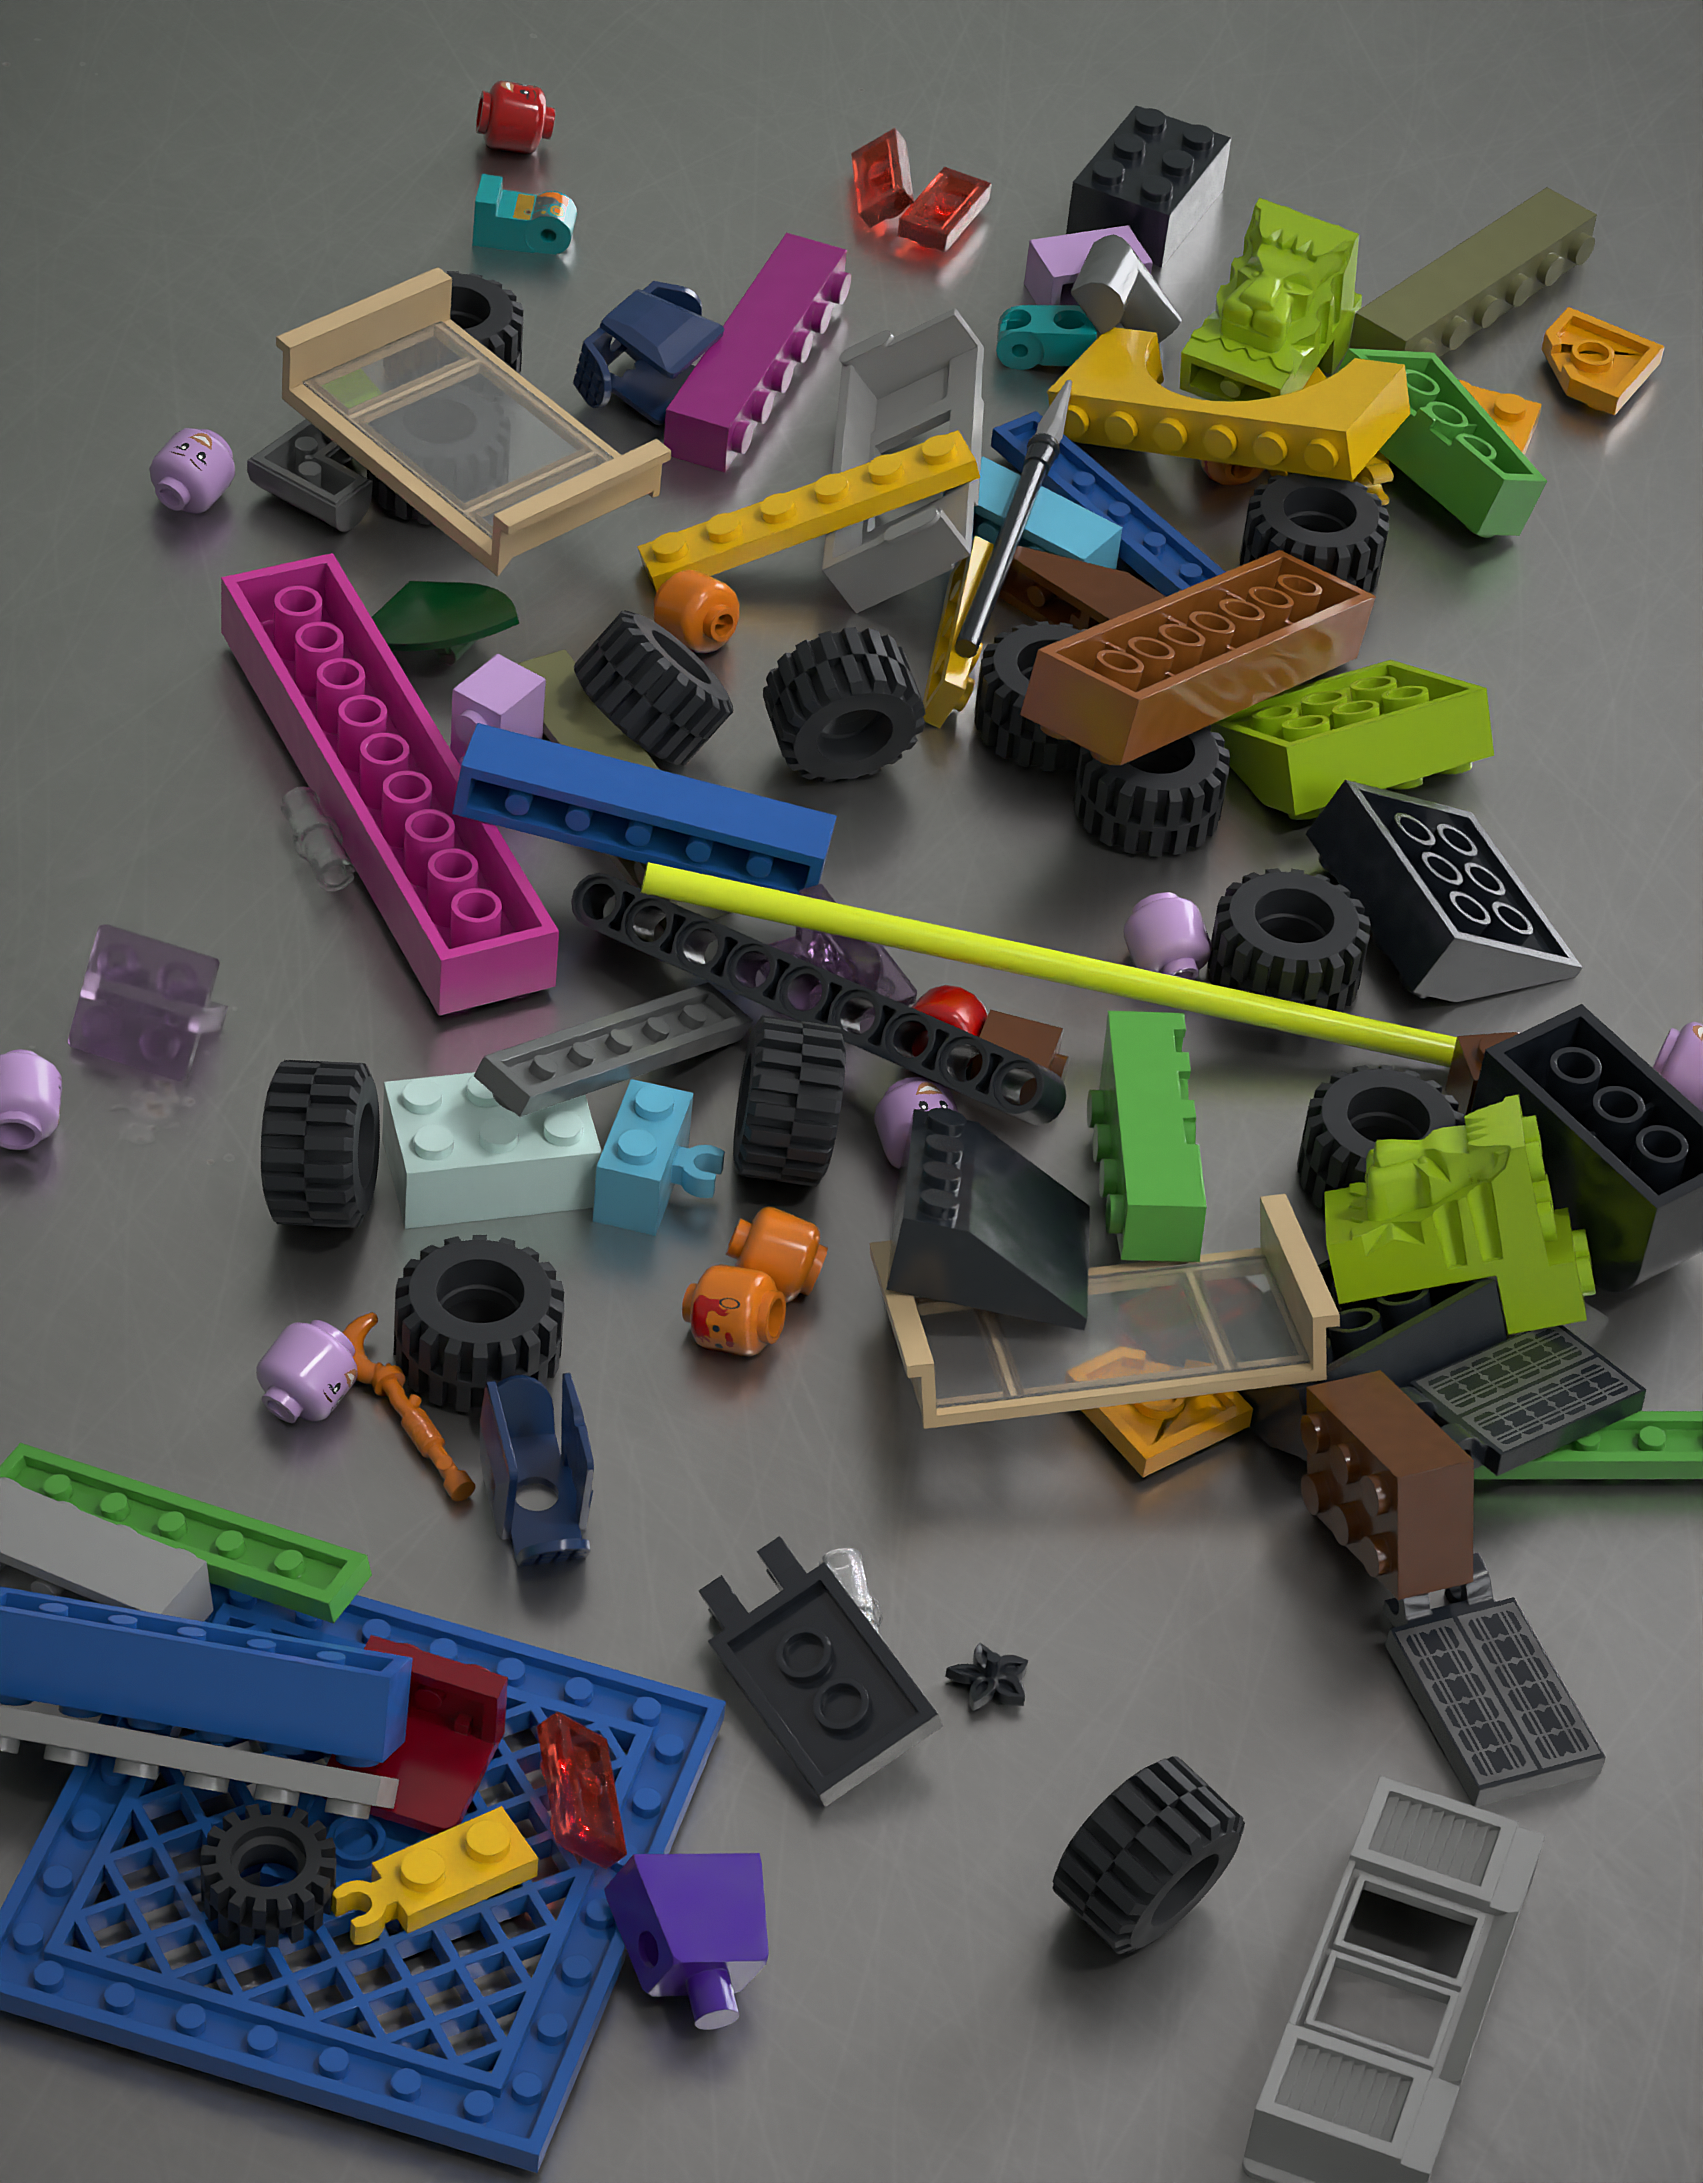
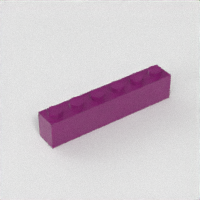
(757, 354)

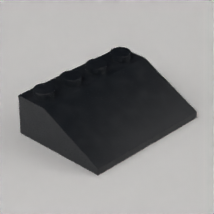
(1438, 895)
(986, 1226)
(1393, 1333)

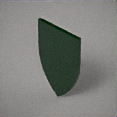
(444, 617)

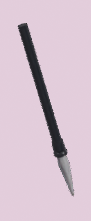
(1039, 458)

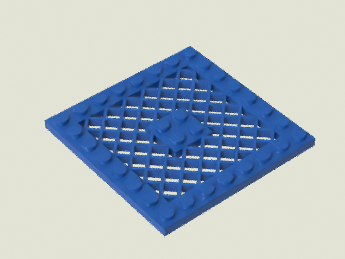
(312, 2054)

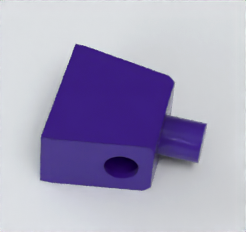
(693, 1927)

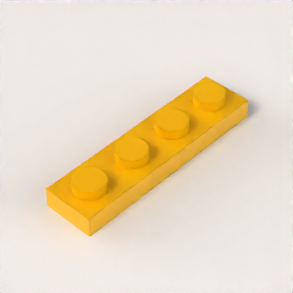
(948, 678)

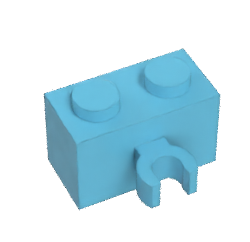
(650, 1155)

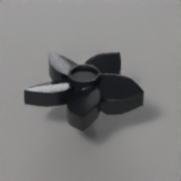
(991, 1677)

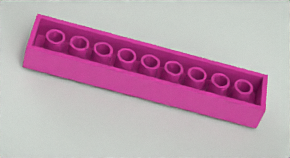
(388, 784)

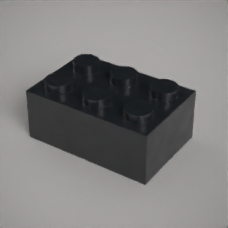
(1153, 178)

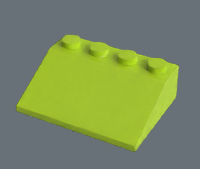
(1361, 726)

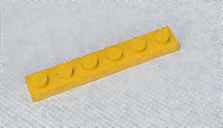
(812, 509)

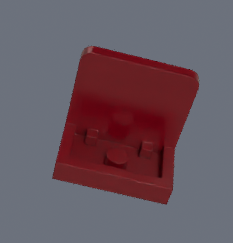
(449, 1739)

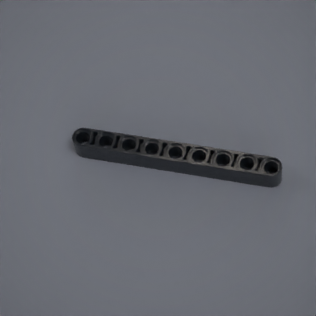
(840, 1004)

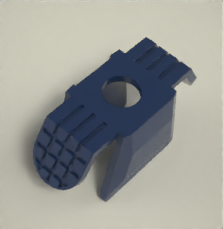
(662, 334)
(523, 1450)

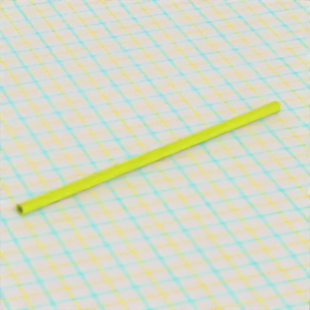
(1047, 964)

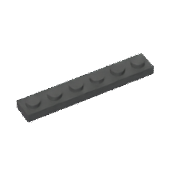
(611, 1049)

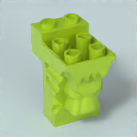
(1281, 311)
(1462, 1211)

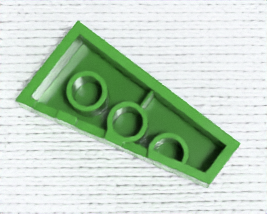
(1458, 449)
(1148, 1139)

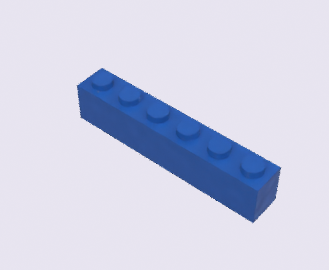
(640, 812)
(202, 1677)

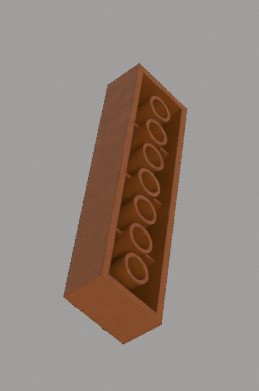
(1195, 657)

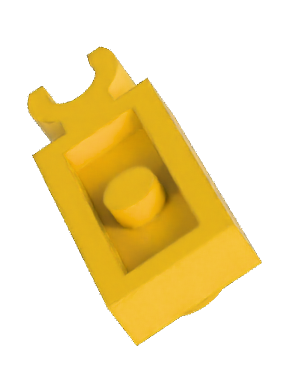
(438, 1876)

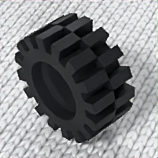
(268, 1909)

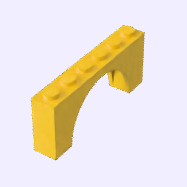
(1312, 431)

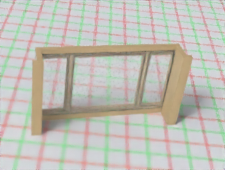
(455, 424)
(1147, 1334)

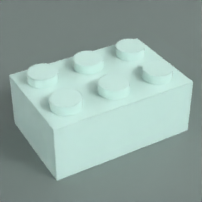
(472, 1160)

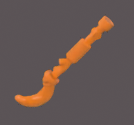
(389, 1382)

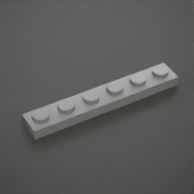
(205, 1764)

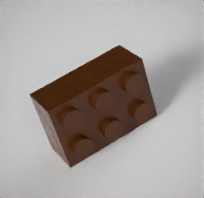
(1389, 1484)

